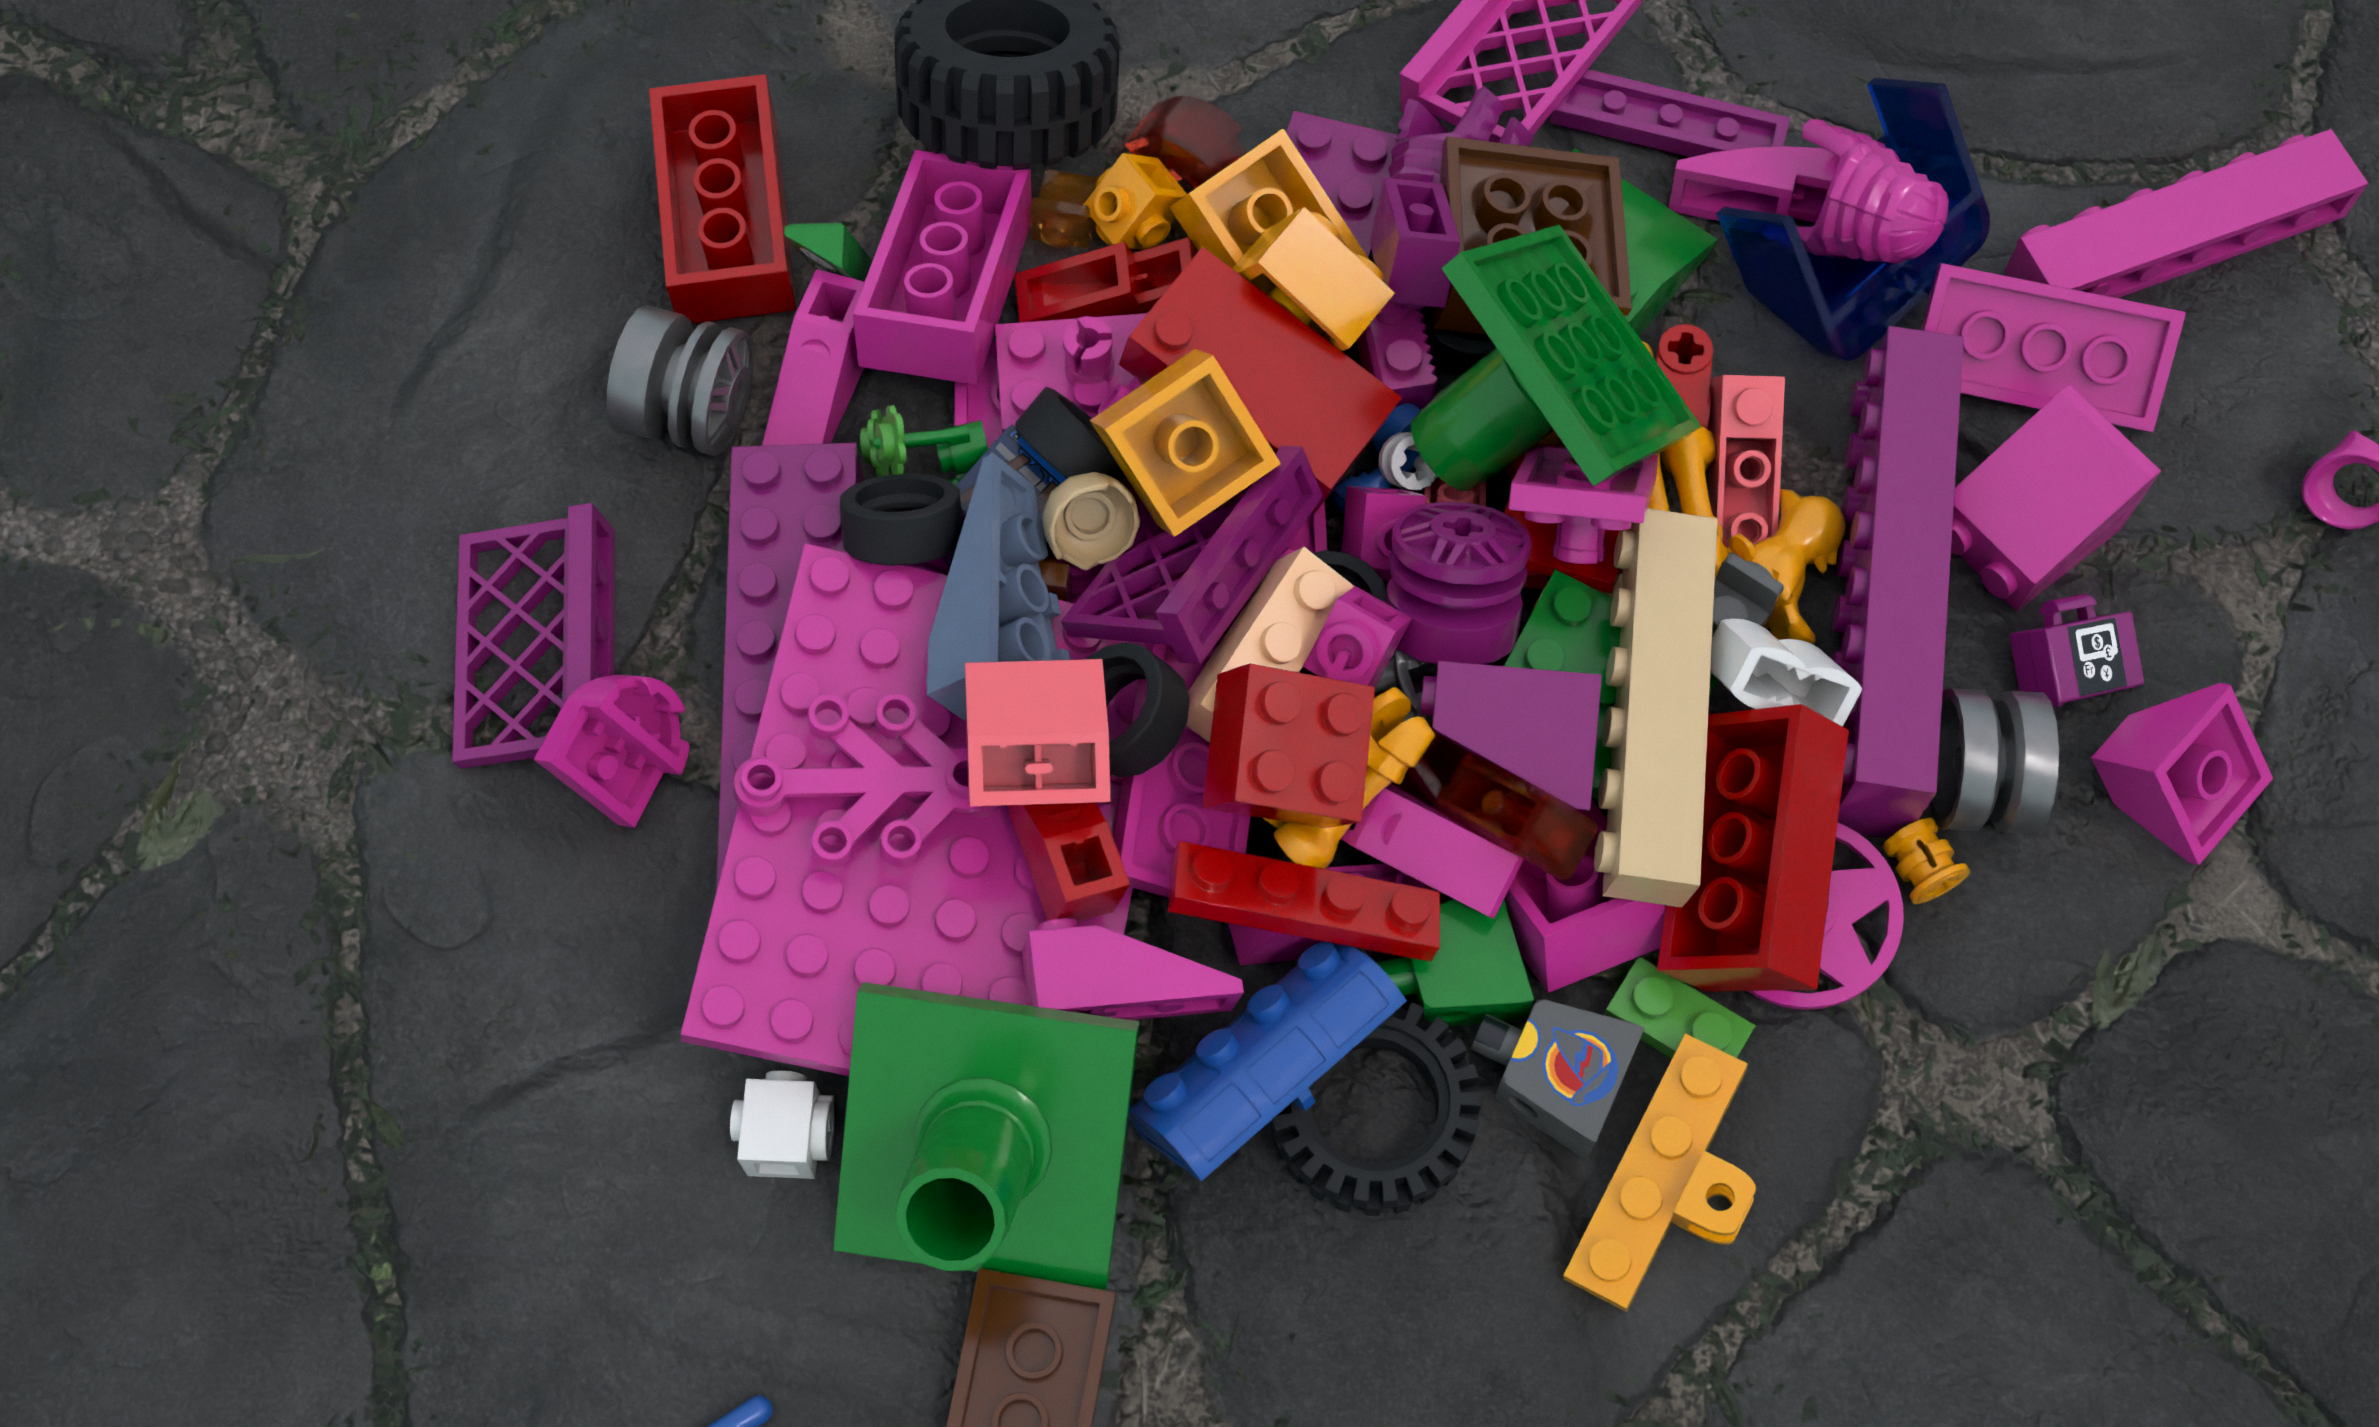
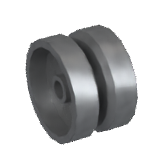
(1996, 761)

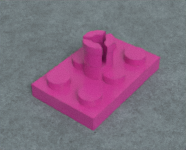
(1066, 355)
(1557, 491)

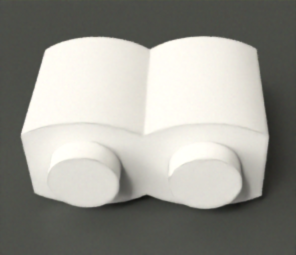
(1780, 672)

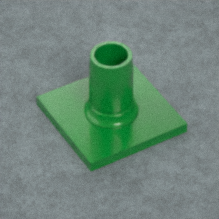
(1557, 366)
(984, 1135)

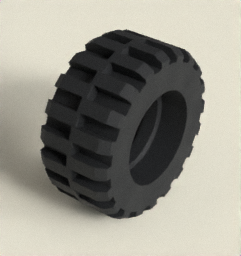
(1007, 78)

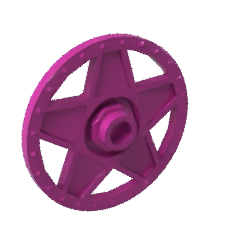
(1851, 898)

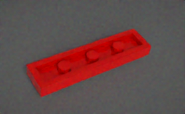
(1304, 901)

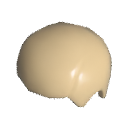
(1090, 520)

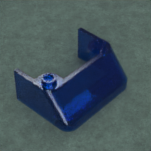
(1847, 302)

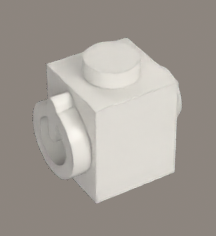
(782, 1126)

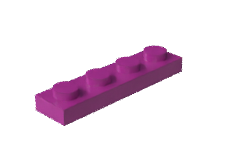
(1665, 117)

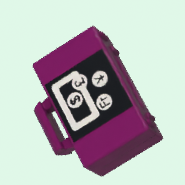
(2078, 655)

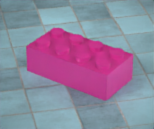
(943, 269)

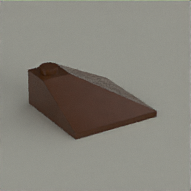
(1520, 189)

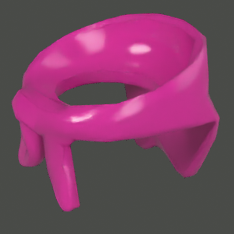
(2318, 482)

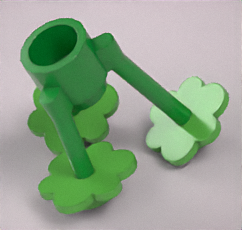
(885, 444)

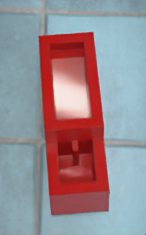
(1101, 282)

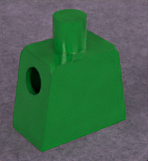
(1471, 973)

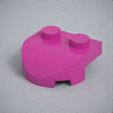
(616, 743)

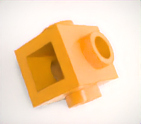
(1134, 202)

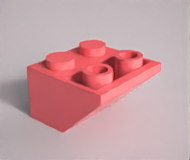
(1037, 732)

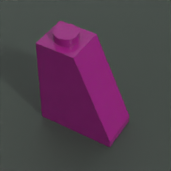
(1521, 721)

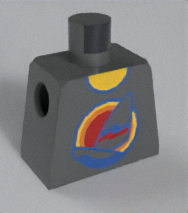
(1560, 1068)

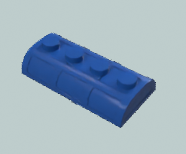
(1265, 1057)

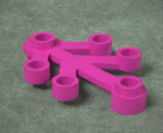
(877, 779)

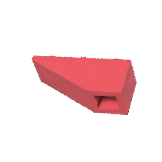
(1748, 444)

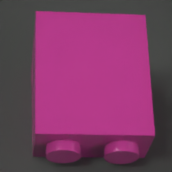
(2047, 498)

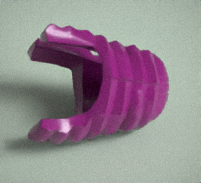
(1422, 136)

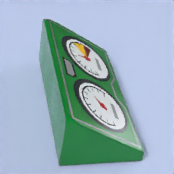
(830, 248)

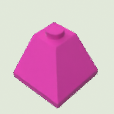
(2185, 769)

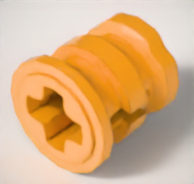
(1925, 860)

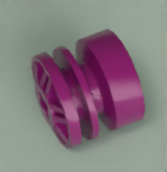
(1459, 581)

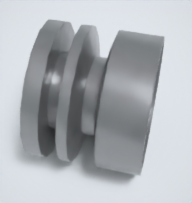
(680, 380)

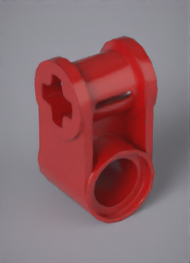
(1691, 379)

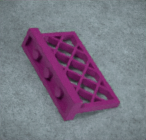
(1219, 569)
(584, 622)

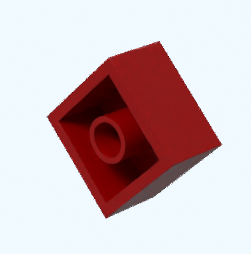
(1289, 746)

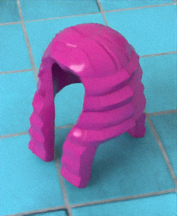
(1873, 203)

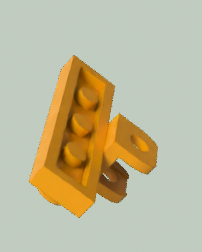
(1666, 1178)

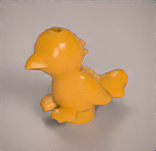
(1807, 534)

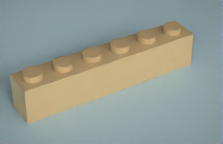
(1659, 709)

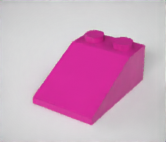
(1572, 929)

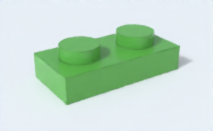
(1673, 1008)

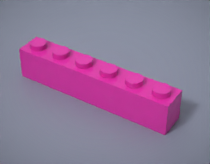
(2194, 220)

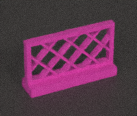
(1475, 28)

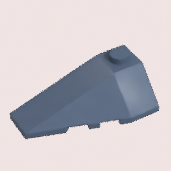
(995, 590)

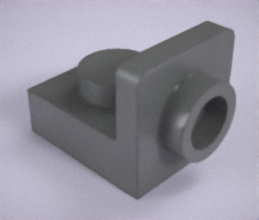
(1744, 592)

